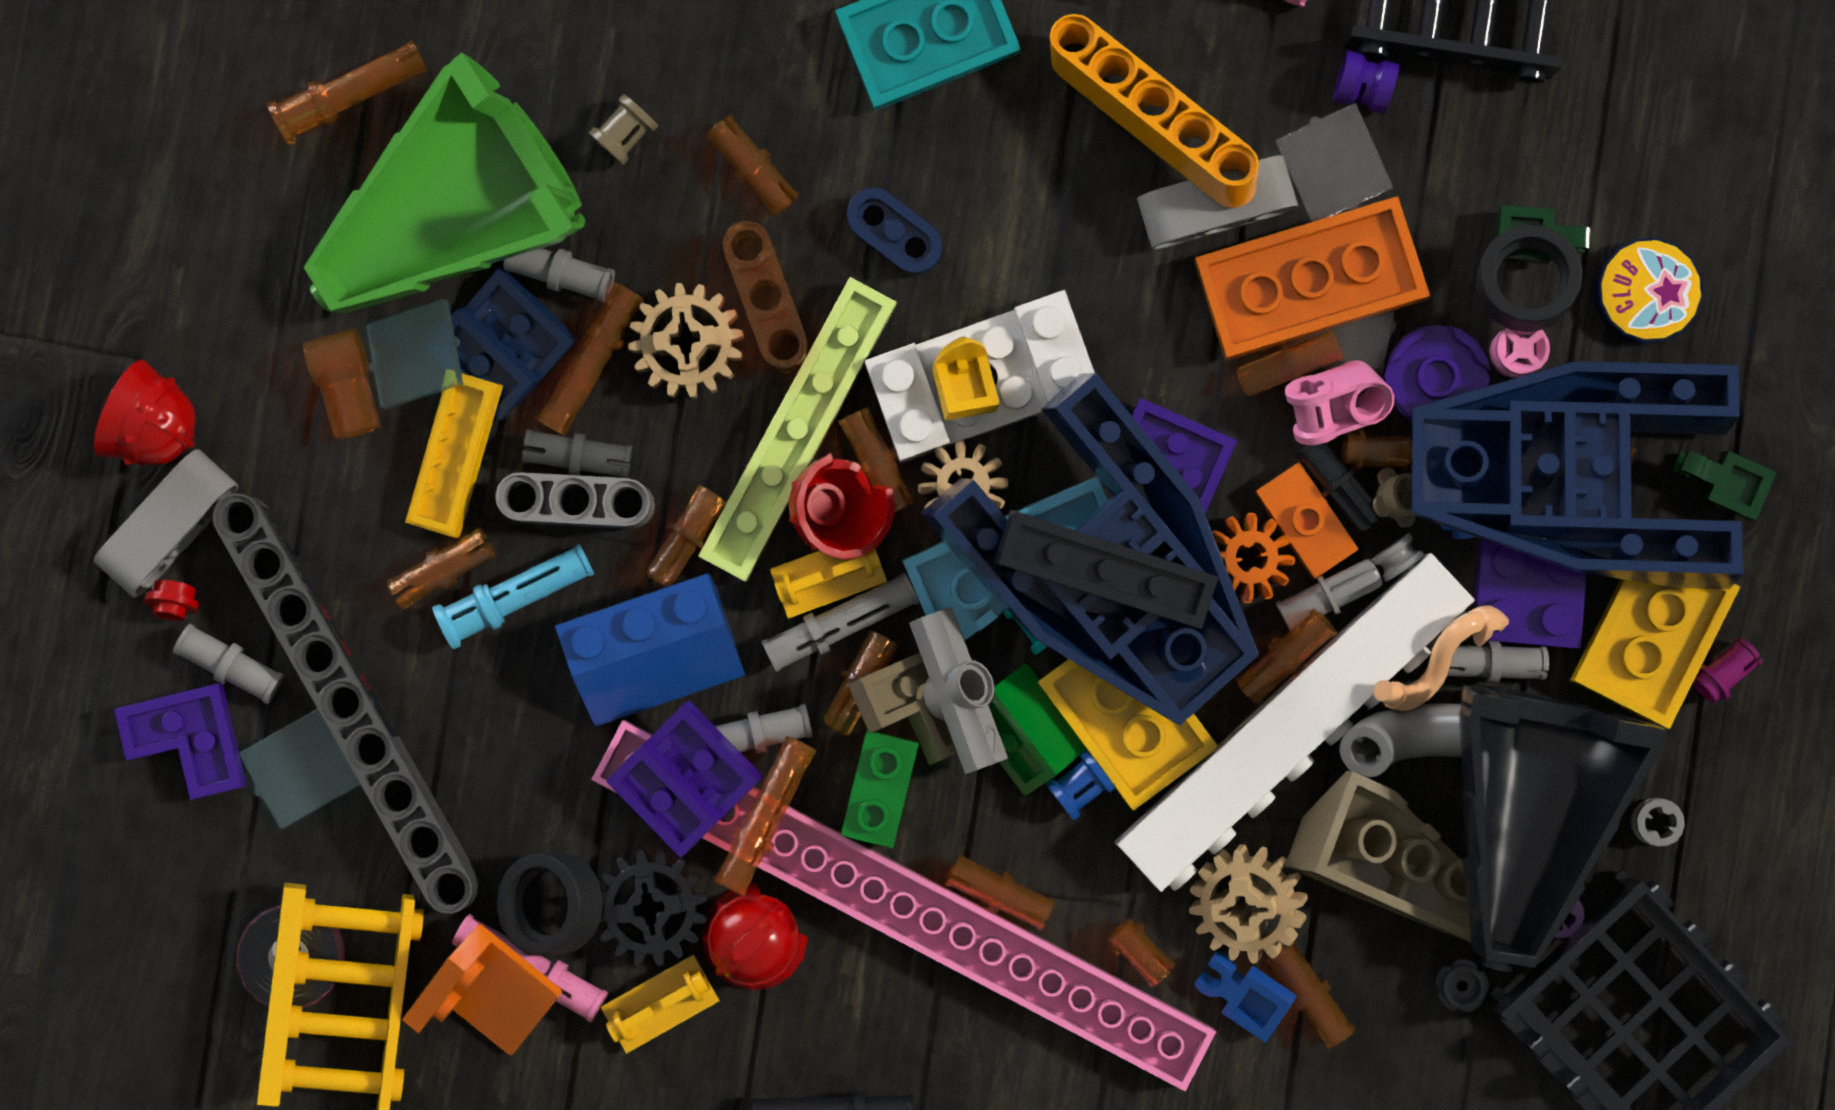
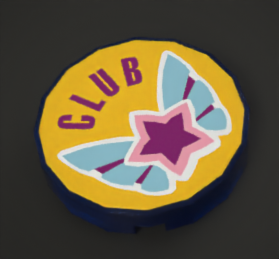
(1648, 290)

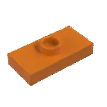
(1308, 520)

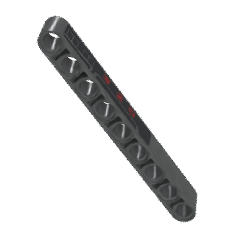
(324, 688)

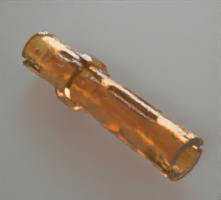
(590, 358)
(760, 824)

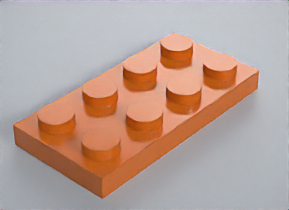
(1311, 278)

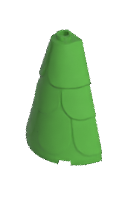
(445, 198)

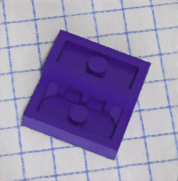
(684, 778)

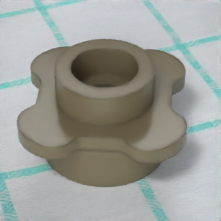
(1394, 497)

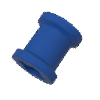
(1080, 785)

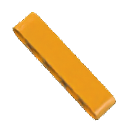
(1161, 132)

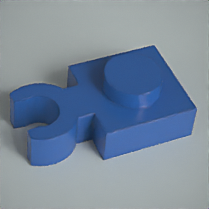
(1253, 999)

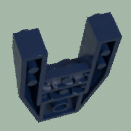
(1550, 468)
(1151, 511)

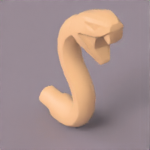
(1478, 622)

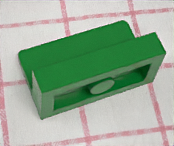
(1031, 731)

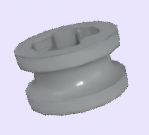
(1397, 557)
(1662, 806)

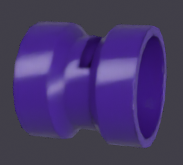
(1366, 82)

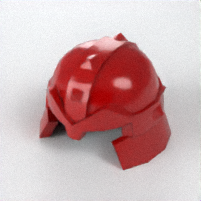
(145, 419)
(838, 511)
(752, 940)

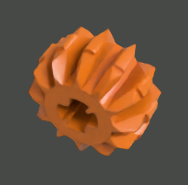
(1268, 556)

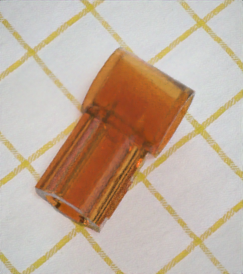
(340, 368)

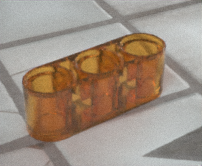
(761, 272)

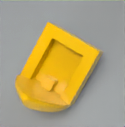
(964, 380)

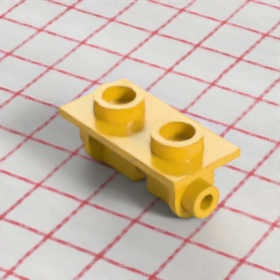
(824, 579)
(659, 1004)

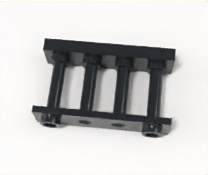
(1526, 65)

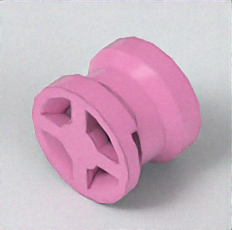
(1529, 346)

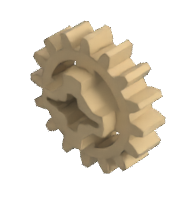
(661, 343)
(1261, 885)

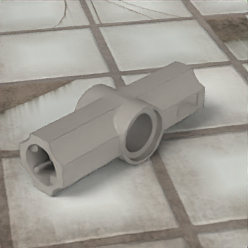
(958, 690)

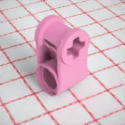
(1334, 403)

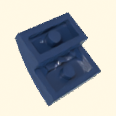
(509, 339)

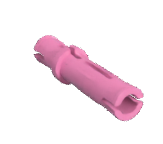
(576, 993)

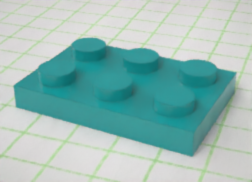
(923, 43)

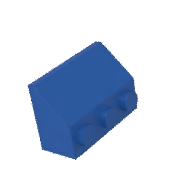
(650, 650)

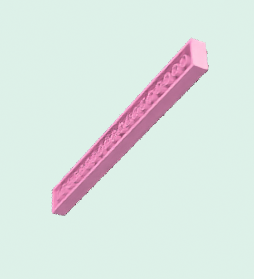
(963, 935)

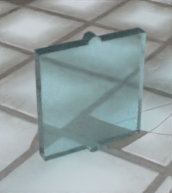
(414, 354)
(299, 769)

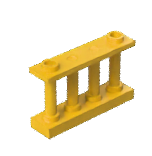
(295, 967)

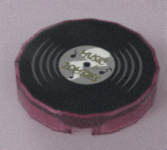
(257, 957)

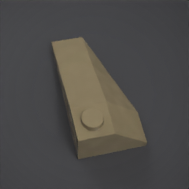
(1379, 851)

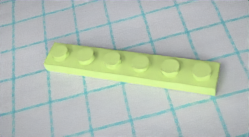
(797, 429)

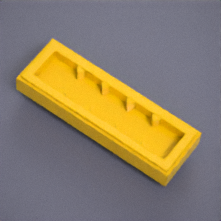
(454, 456)

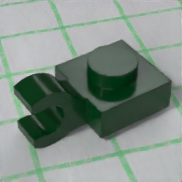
(1516, 216)
(1731, 483)

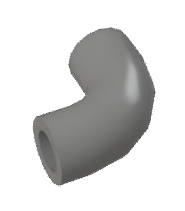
(1400, 735)

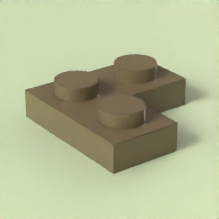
(898, 694)

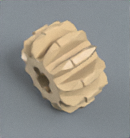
(962, 464)

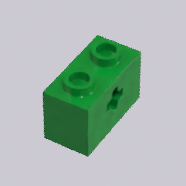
(879, 789)

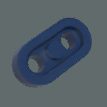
(895, 232)

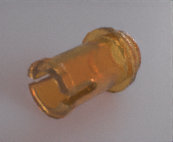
(1375, 450)
(1140, 951)

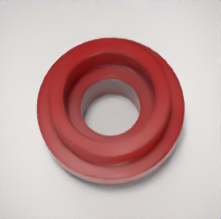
(171, 600)

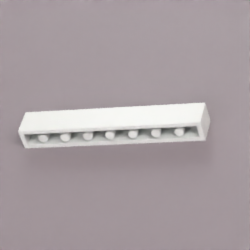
(1293, 723)

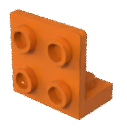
(489, 990)

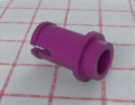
(1726, 671)

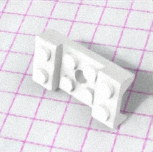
(1029, 348)

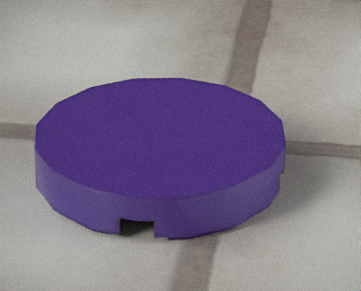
(1434, 366)

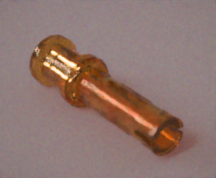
(324, 101)

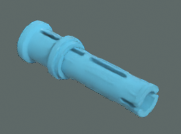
(490, 605)

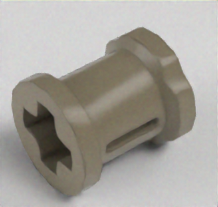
(623, 129)

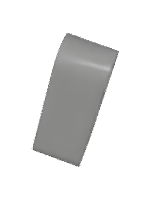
(1187, 213)
(551, 491)
(165, 523)

